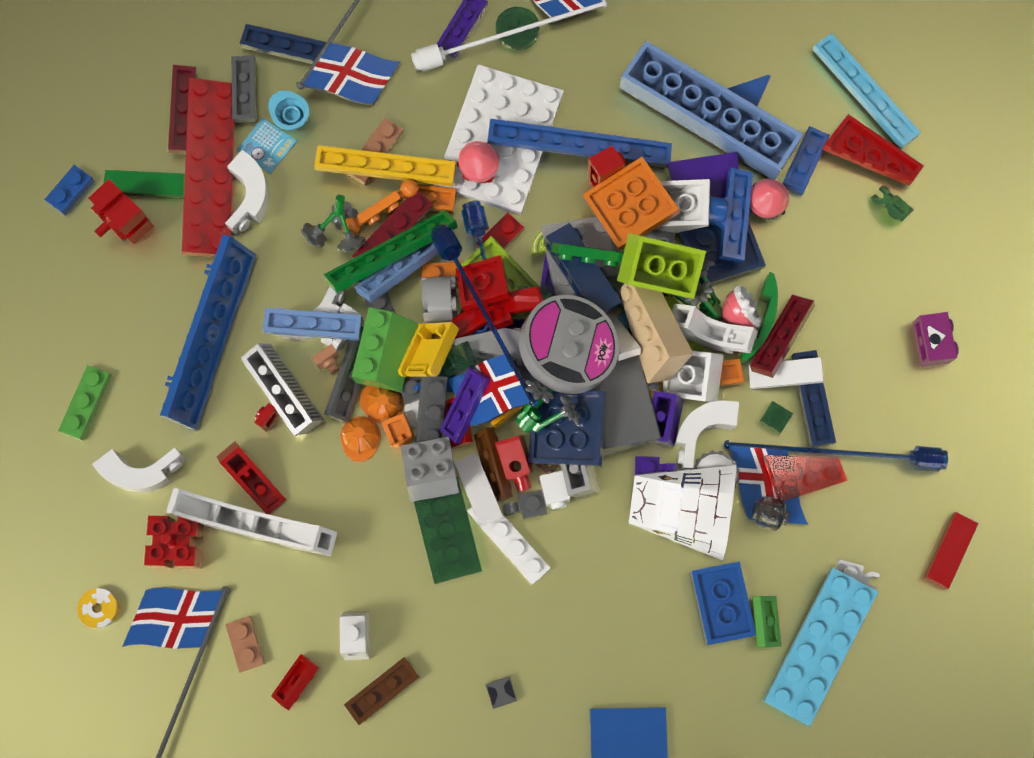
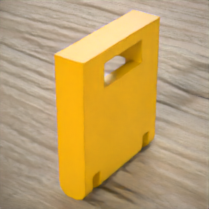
(428, 355)

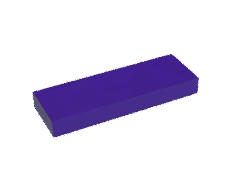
(462, 24)
(465, 405)

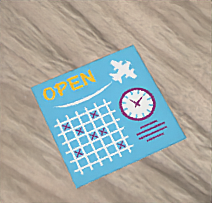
(267, 145)

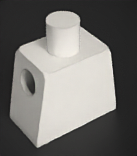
(355, 635)

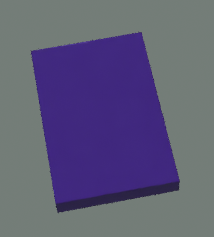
(708, 167)

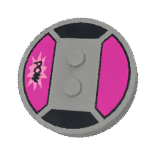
(569, 344)

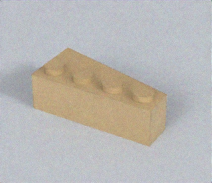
(656, 332)

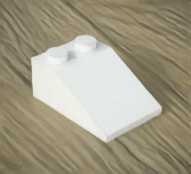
(693, 202)

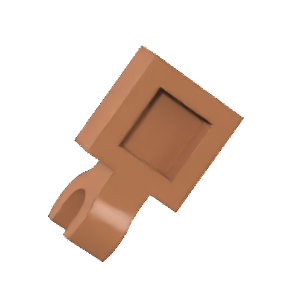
(327, 359)

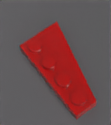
(868, 149)

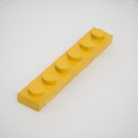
(385, 165)

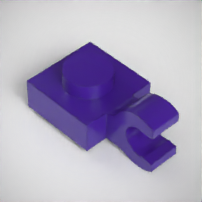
(652, 465)

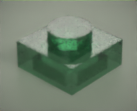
(775, 417)

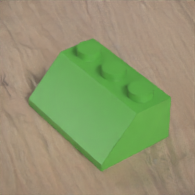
(383, 349)

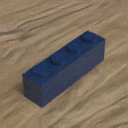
(584, 278)

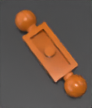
(390, 203)

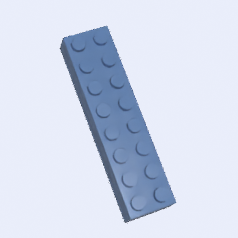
(710, 110)

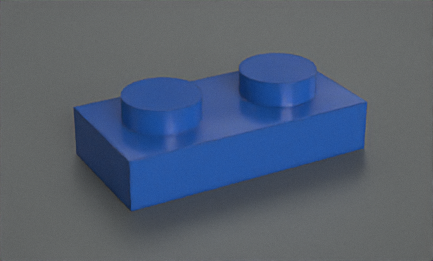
(69, 189)

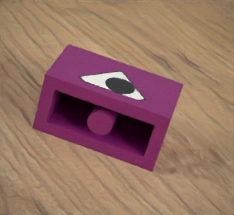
(935, 339)

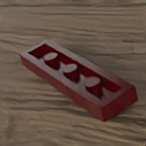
(178, 108)
(402, 219)
(782, 336)

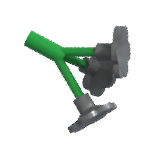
(340, 212)

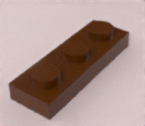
(491, 464)
(381, 691)

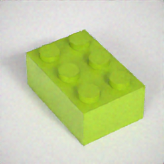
(661, 266)

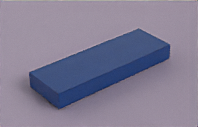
(805, 160)

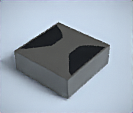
(501, 692)

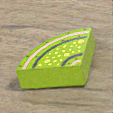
(537, 244)

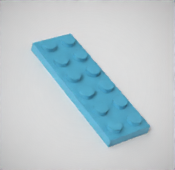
(820, 646)

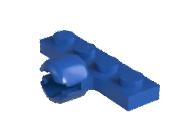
(733, 214)

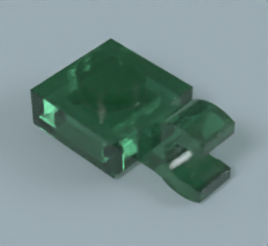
(895, 205)

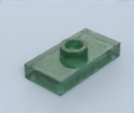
(458, 359)

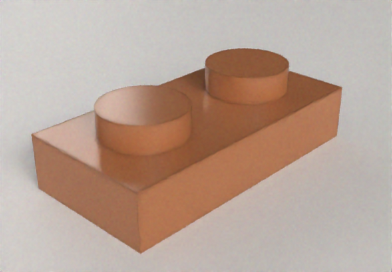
(245, 644)

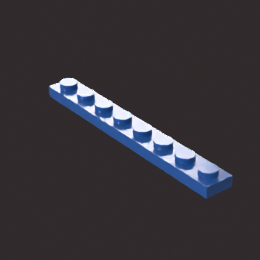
(576, 142)

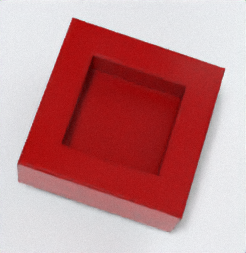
(266, 417)

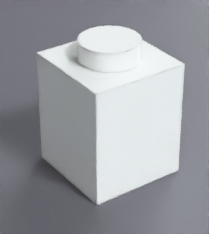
(554, 490)

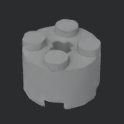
(439, 299)

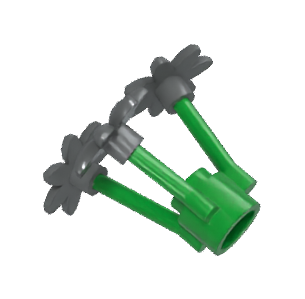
(708, 306)
(530, 417)

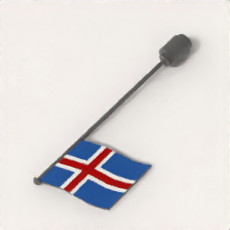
(348, 70)
(176, 621)

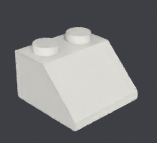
(697, 378)

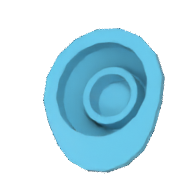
(288, 110)

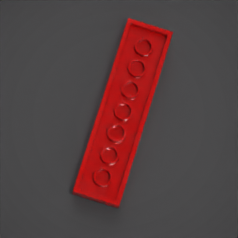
(206, 177)

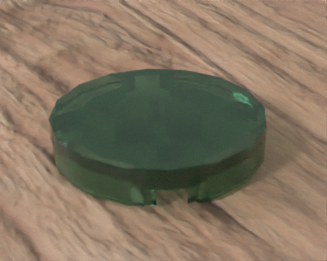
(515, 18)

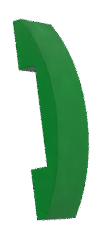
(769, 295)

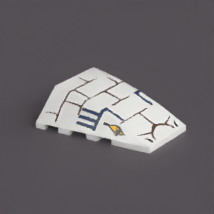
(686, 506)

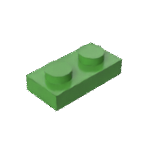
(766, 621)

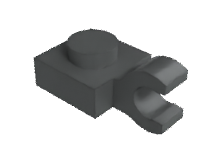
(529, 505)

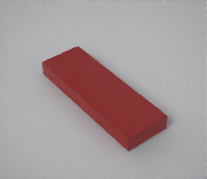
(951, 550)

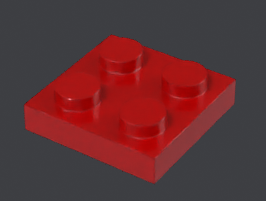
(488, 281)

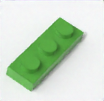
(85, 402)

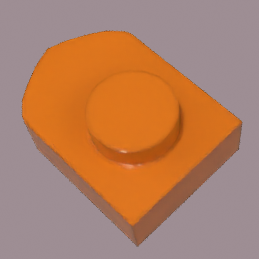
(398, 430)

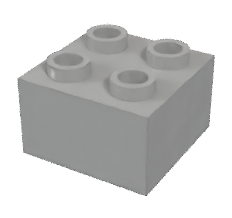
(429, 469)

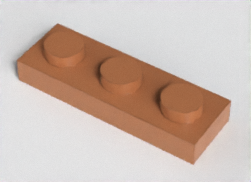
(381, 141)

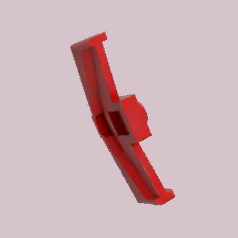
(499, 312)

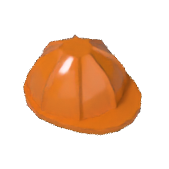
(380, 403)
(360, 438)

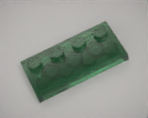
(448, 537)

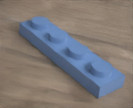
(388, 277)
(312, 324)

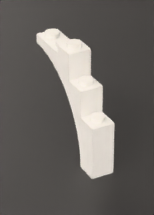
(252, 523)

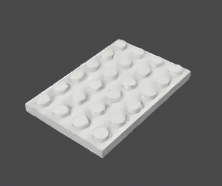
(505, 98)

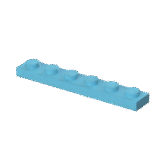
(866, 91)

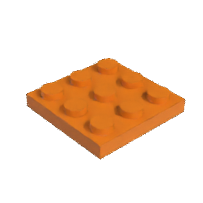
(631, 203)

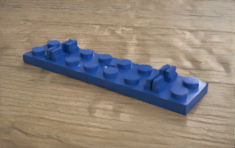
(203, 350)

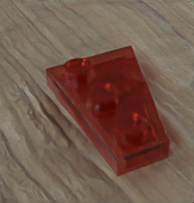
(802, 474)

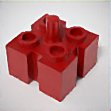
(118, 213)
(173, 543)

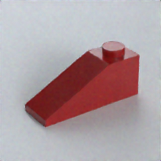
(250, 478)

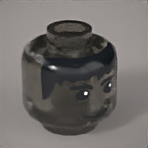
(770, 513)

